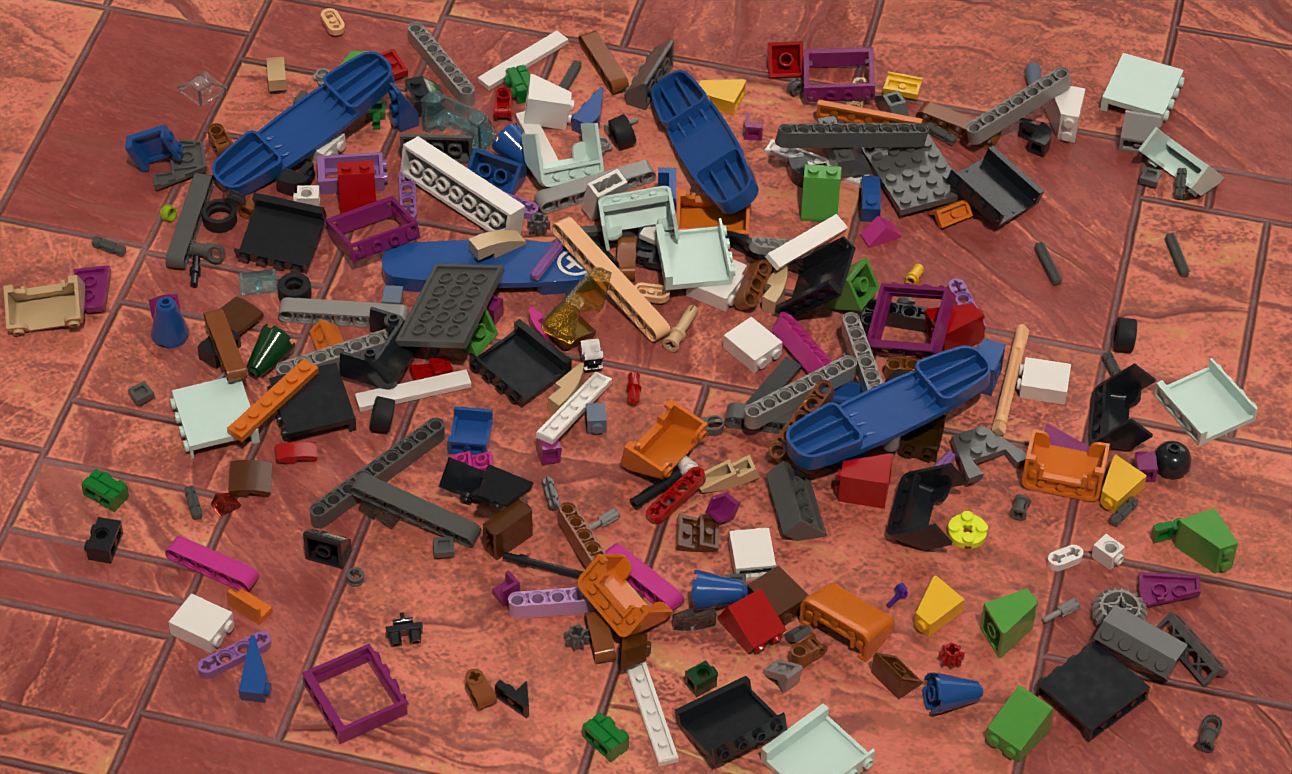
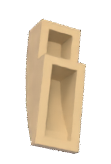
(276, 74)
(495, 243)
(775, 290)
(566, 388)
(729, 475)

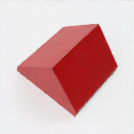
(785, 59)

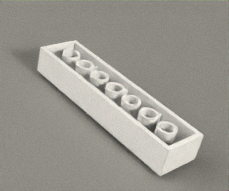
(460, 187)

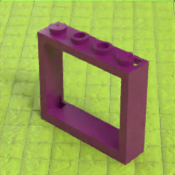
(839, 57)
(367, 215)
(881, 311)
(342, 664)

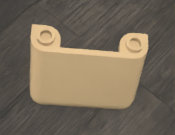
(44, 306)

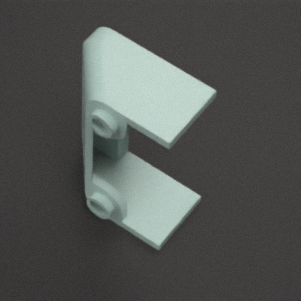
(1171, 156)
(585, 162)
(637, 210)

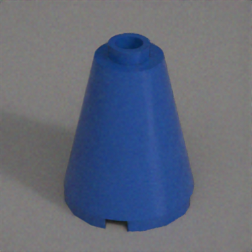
(510, 143)
(168, 324)
(716, 590)
(949, 692)

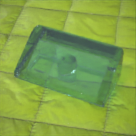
(258, 282)

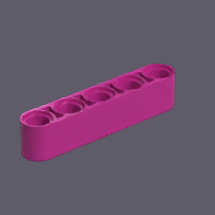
(799, 343)
(211, 564)
(648, 582)

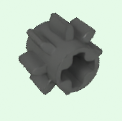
(538, 224)
(576, 637)

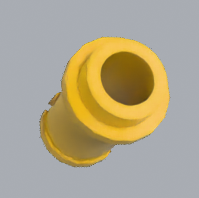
(914, 275)

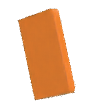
(951, 213)
(325, 334)
(249, 605)

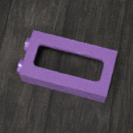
(328, 165)

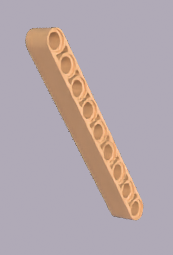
(619, 288)

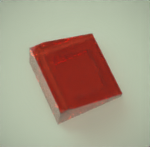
(224, 503)

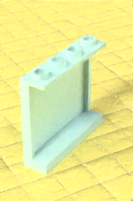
(1143, 86)
(695, 258)
(1206, 403)
(207, 411)
(816, 747)

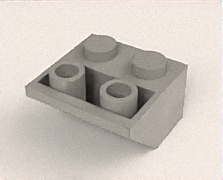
(1136, 129)

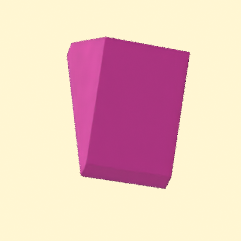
(879, 232)

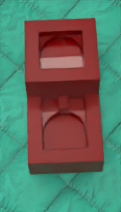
(435, 367)
(297, 450)

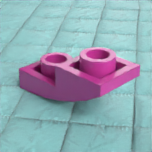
(535, 322)
(478, 461)

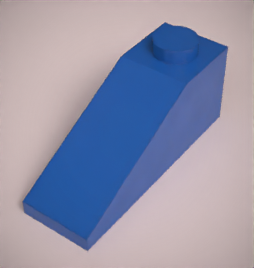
(870, 198)
(254, 679)

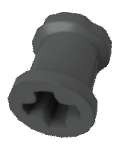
(1021, 504)

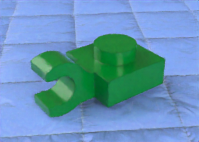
(376, 112)
(1164, 531)

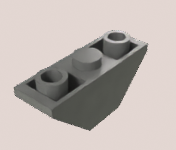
(892, 103)

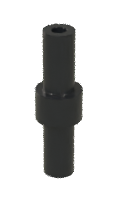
(195, 271)

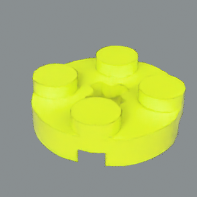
(969, 521)

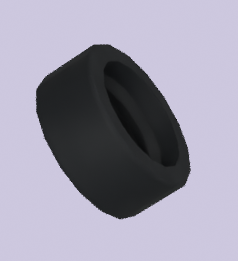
(221, 225)

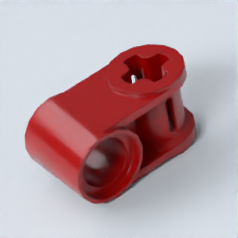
(503, 103)

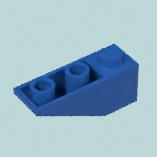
(403, 112)
(589, 112)

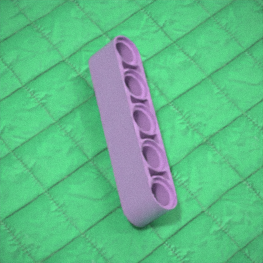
(548, 603)

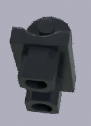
(404, 627)

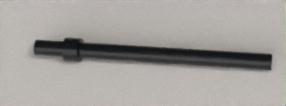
(524, 560)

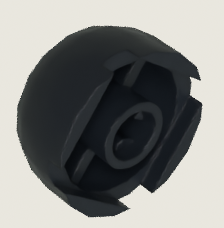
(1173, 459)

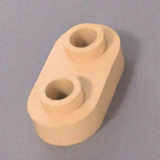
(332, 22)
(653, 292)

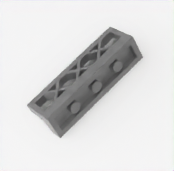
(1198, 646)

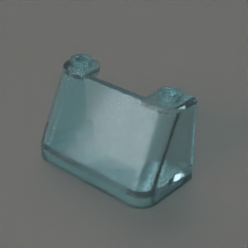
(444, 112)

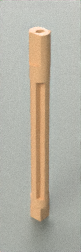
(1004, 405)

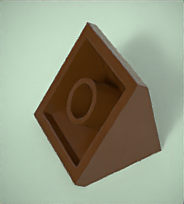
(894, 674)

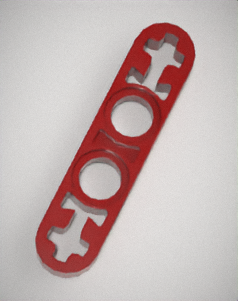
(673, 493)

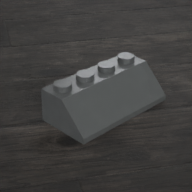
(657, 66)
(455, 146)
(849, 159)
(795, 503)
(1140, 642)

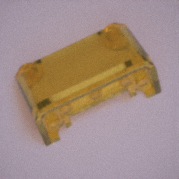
(585, 294)

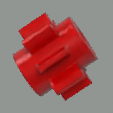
(951, 655)

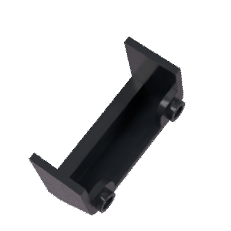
(383, 366)
(1111, 409)
(487, 486)
(914, 505)

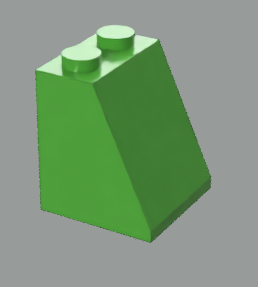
(820, 192)
(858, 288)
(482, 336)
(1207, 540)
(1008, 620)
(1019, 724)

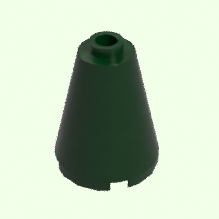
(269, 350)

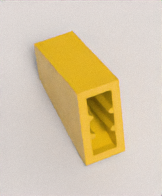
(725, 93)
(1121, 483)
(937, 607)

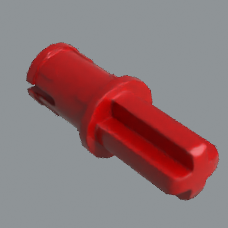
(633, 388)

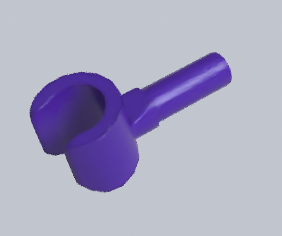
(902, 593)

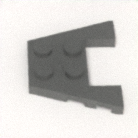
(191, 162)
(982, 445)

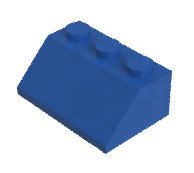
(498, 170)

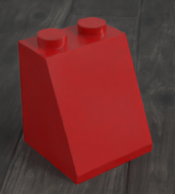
(356, 184)
(964, 328)
(865, 480)
(752, 622)

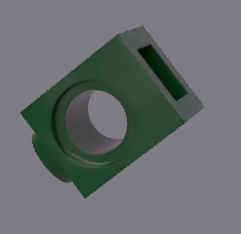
(701, 678)

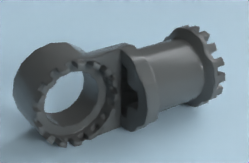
(206, 250)
(1209, 733)

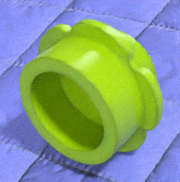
(168, 213)

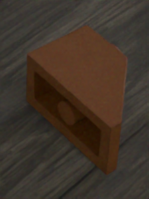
(634, 650)

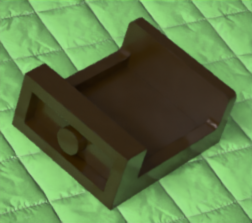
(924, 441)

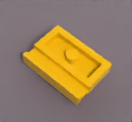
(907, 85)

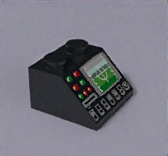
(417, 88)
(326, 548)

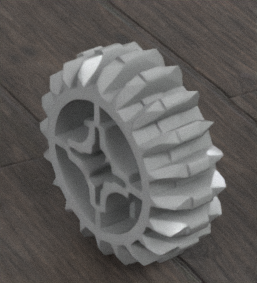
(1125, 599)

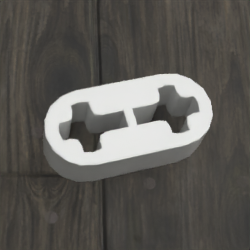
(1066, 560)

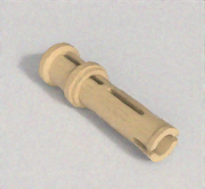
(677, 334)

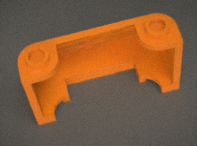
(700, 212)
(665, 443)
(1063, 469)
(615, 599)
(848, 616)

